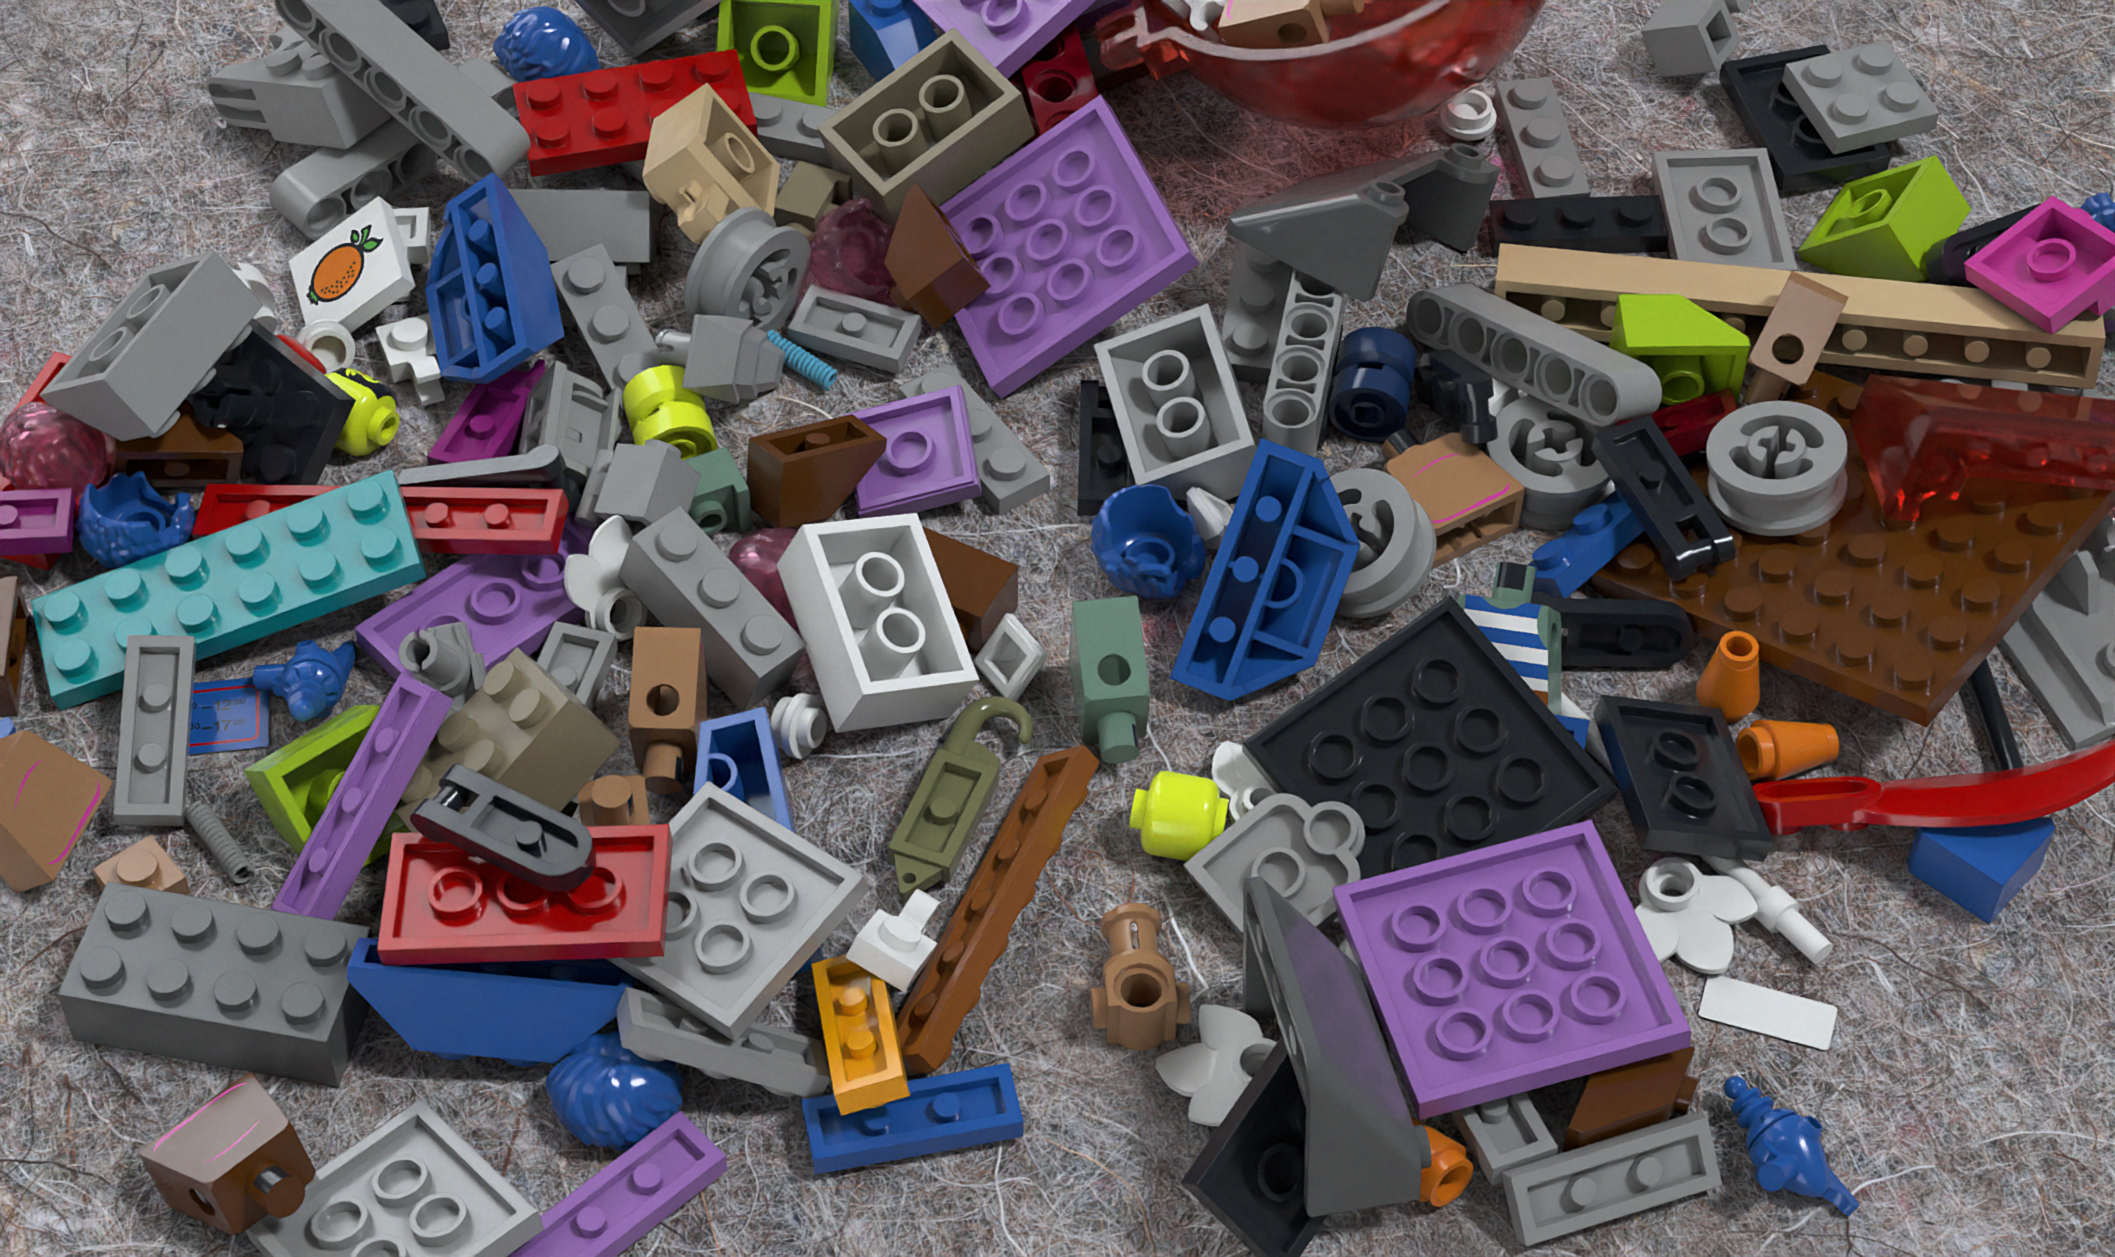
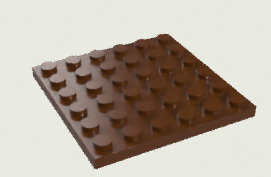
(1875, 600)

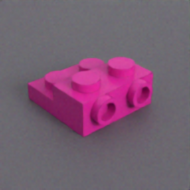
(2049, 266)

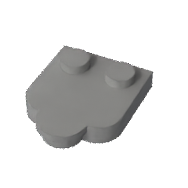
(1290, 847)

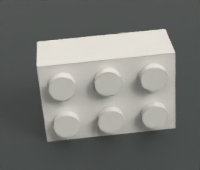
(876, 622)

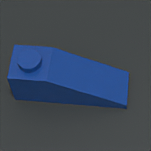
(887, 33)

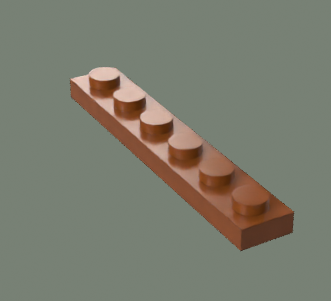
(990, 908)

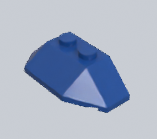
(489, 287)
(1271, 579)
(491, 1008)

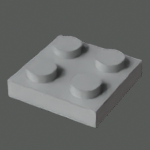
(1860, 97)

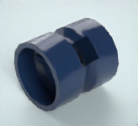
(1372, 384)

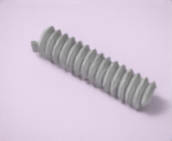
(219, 842)

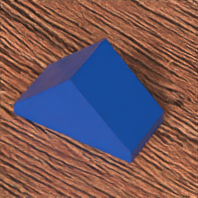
(1980, 864)

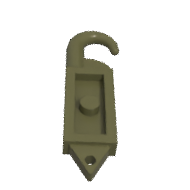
(951, 798)

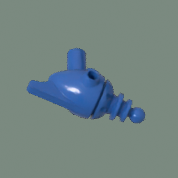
(310, 680)
(1786, 1147)

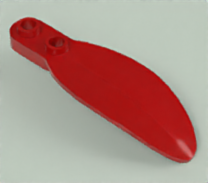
(1937, 801)

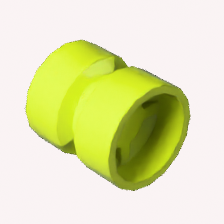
(667, 412)

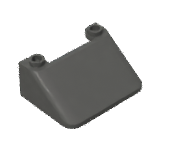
(1347, 218)
(1357, 1121)

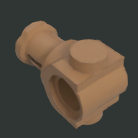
(1137, 978)

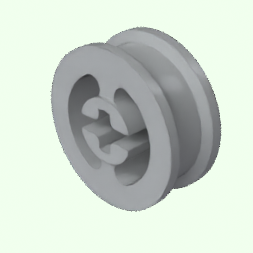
(749, 270)
(1777, 468)
(1552, 470)
(1390, 518)

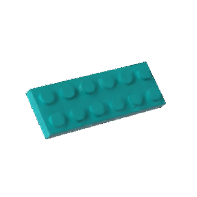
(231, 585)

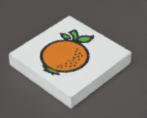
(353, 269)

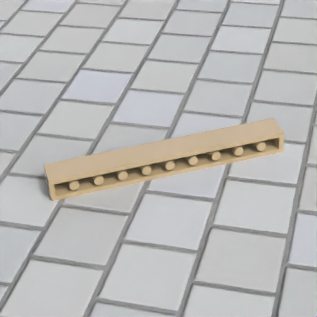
(1879, 327)

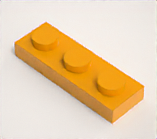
(859, 1035)

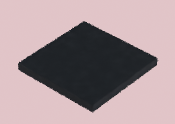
(1432, 748)

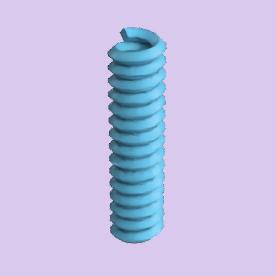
(803, 362)

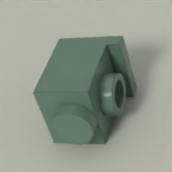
(721, 493)

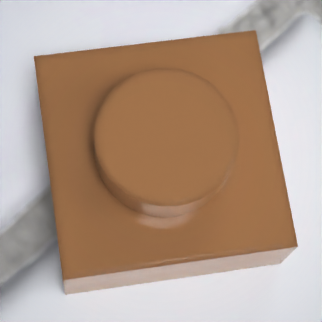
(143, 866)

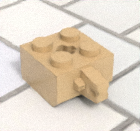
(707, 164)

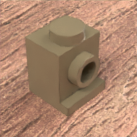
(809, 195)

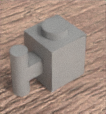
(1692, 35)
(637, 484)

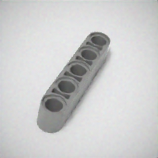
(412, 83)
(390, 159)
(1535, 354)
(1303, 363)

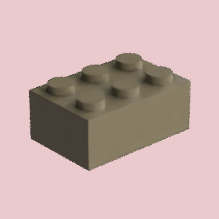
(927, 124)
(520, 733)

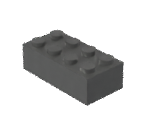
(216, 984)

